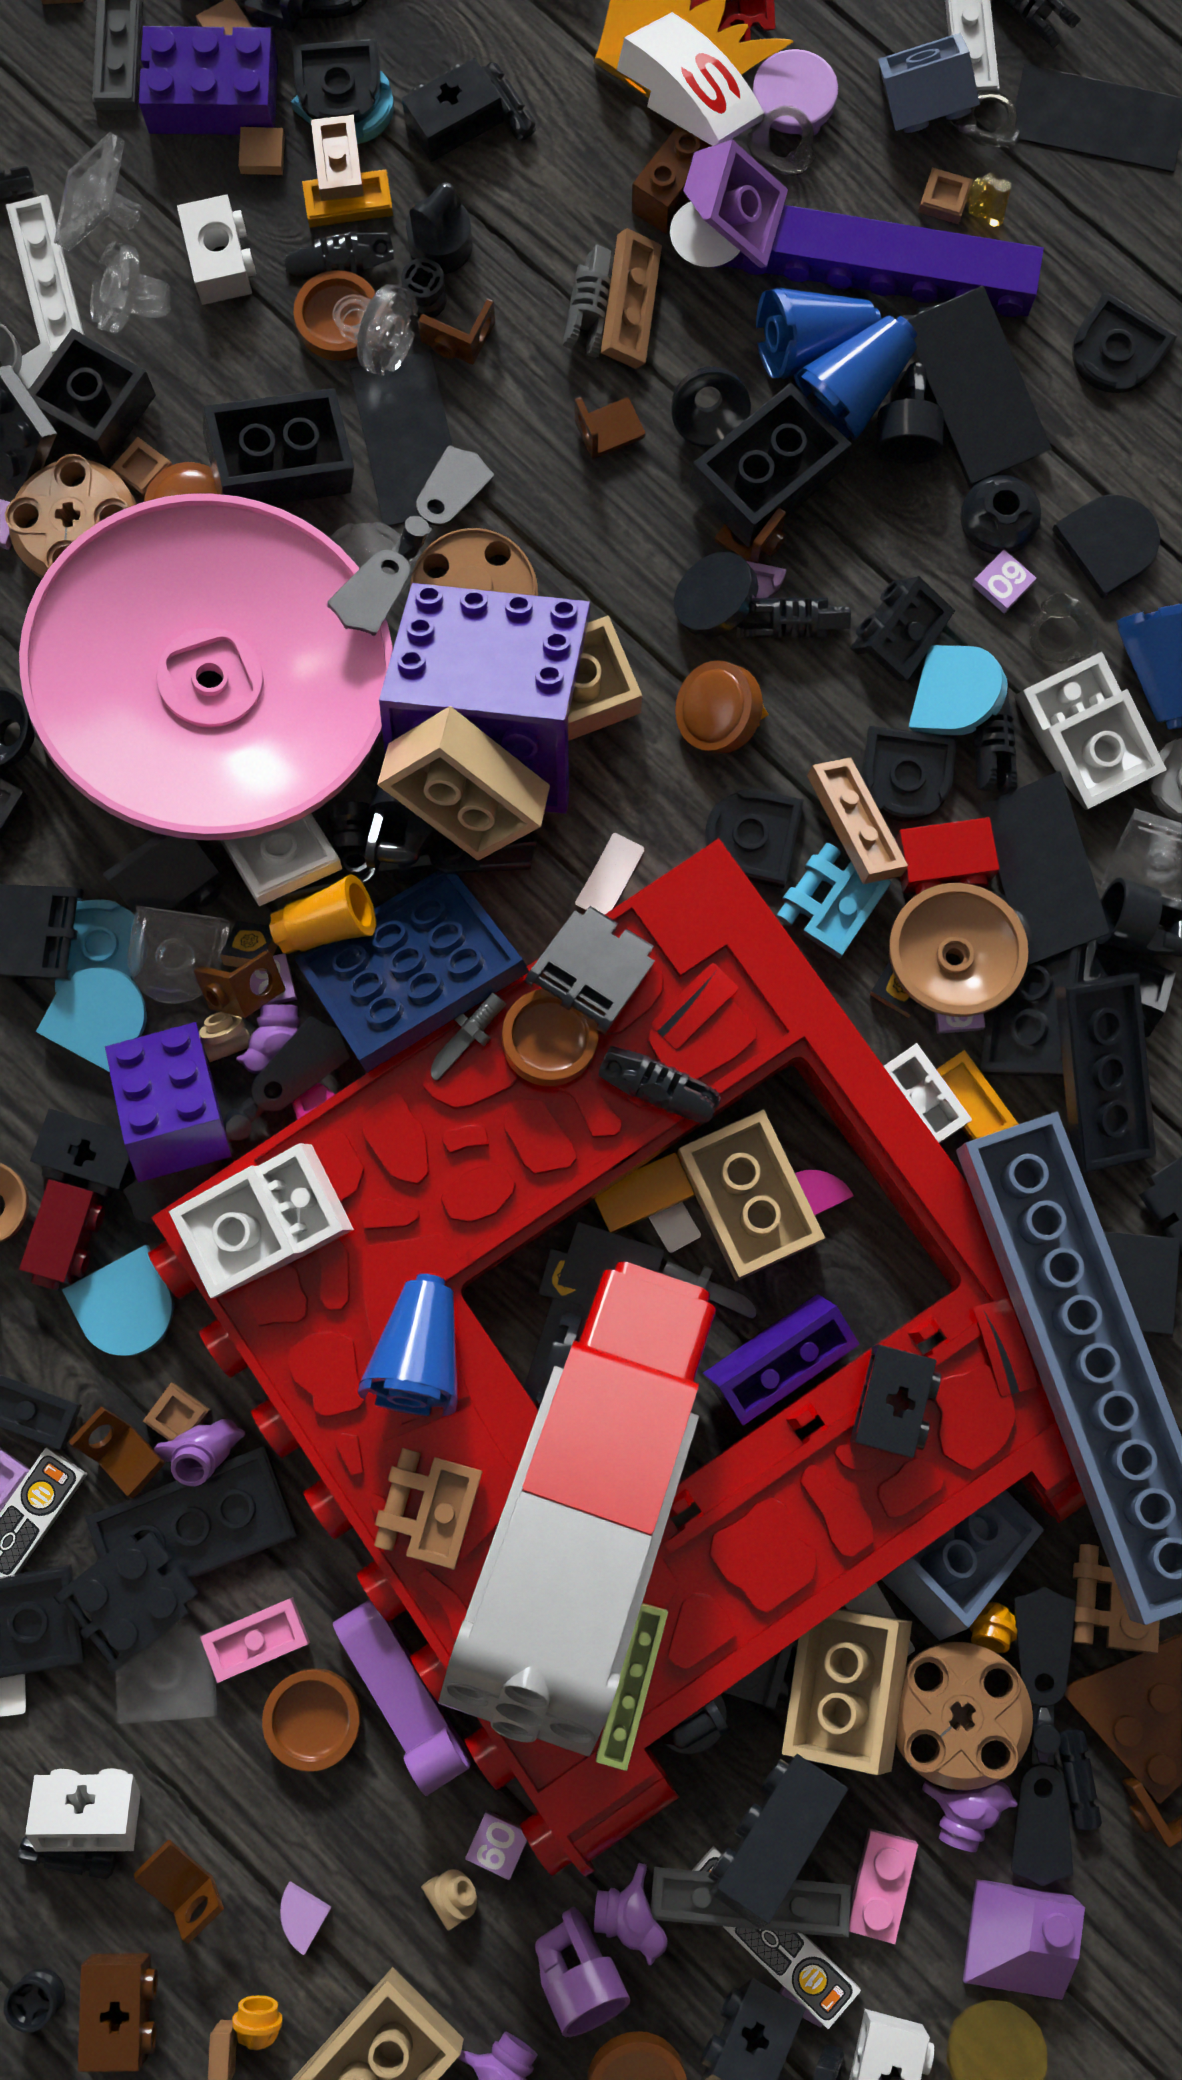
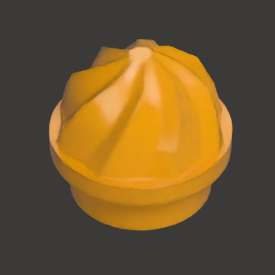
(994, 1628)
(257, 2022)

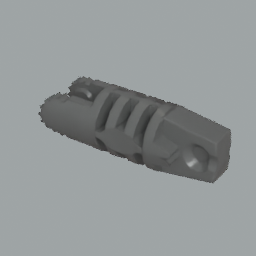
(589, 301)

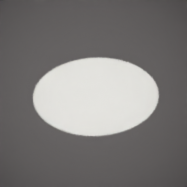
(699, 241)

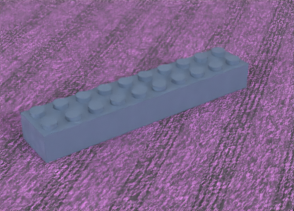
(1086, 1353)

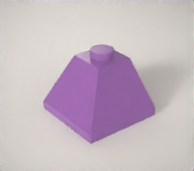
(737, 198)
(1023, 1939)

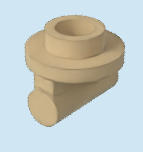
(223, 1035)
(451, 1897)

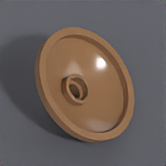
(963, 923)

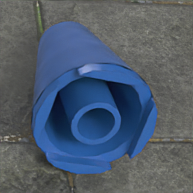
(807, 326)
(859, 374)
(1156, 655)
(416, 1352)

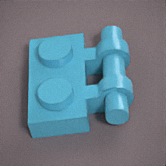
(843, 910)

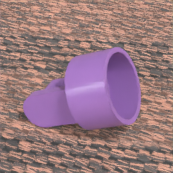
(587, 1993)

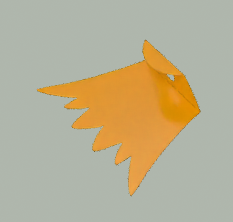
(631, 15)

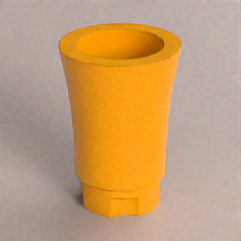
(324, 917)

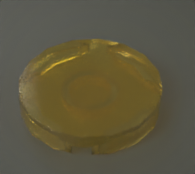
(996, 2044)

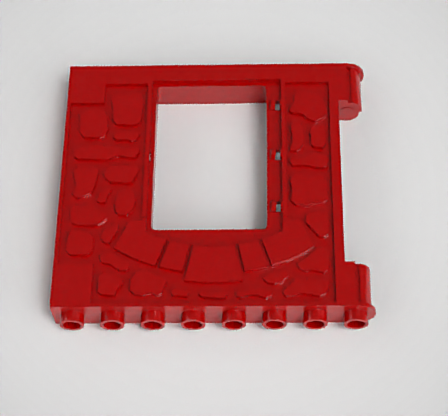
(486, 1163)

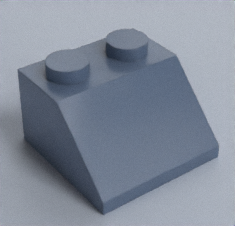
(929, 83)

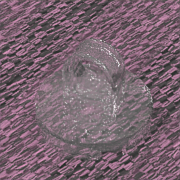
(126, 290)
(383, 331)

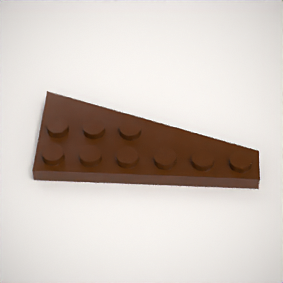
(1138, 1714)

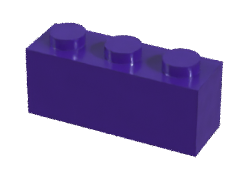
(781, 1358)

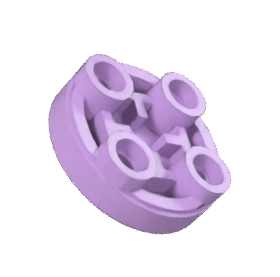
(798, 81)

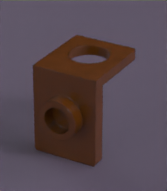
(455, 343)
(608, 426)
(766, 542)
(232, 991)
(121, 1453)
(1148, 1816)
(180, 1887)

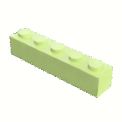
(630, 1696)

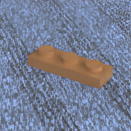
(631, 298)
(857, 820)

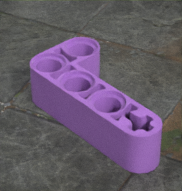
(420, 1724)

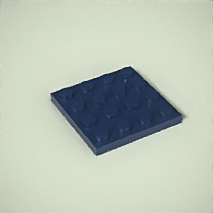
(418, 971)

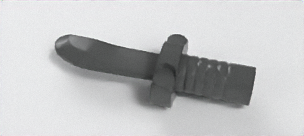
(472, 1029)
(718, 1293)

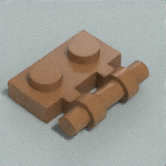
(442, 1513)
(1121, 1631)

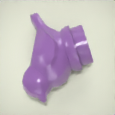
(275, 1028)
(199, 1450)
(969, 1812)
(630, 1918)
(508, 2061)

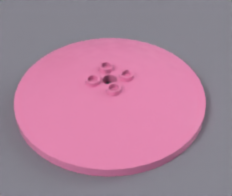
(186, 592)

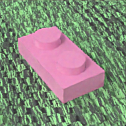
(255, 1640)
(881, 1885)

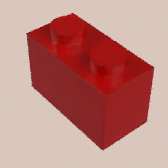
(948, 854)

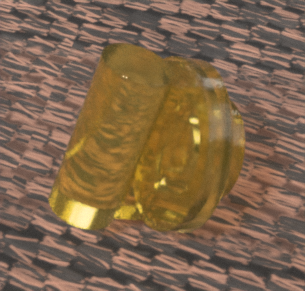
(989, 198)

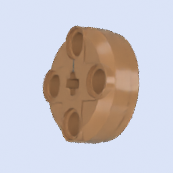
(62, 509)
(466, 559)
(963, 1716)

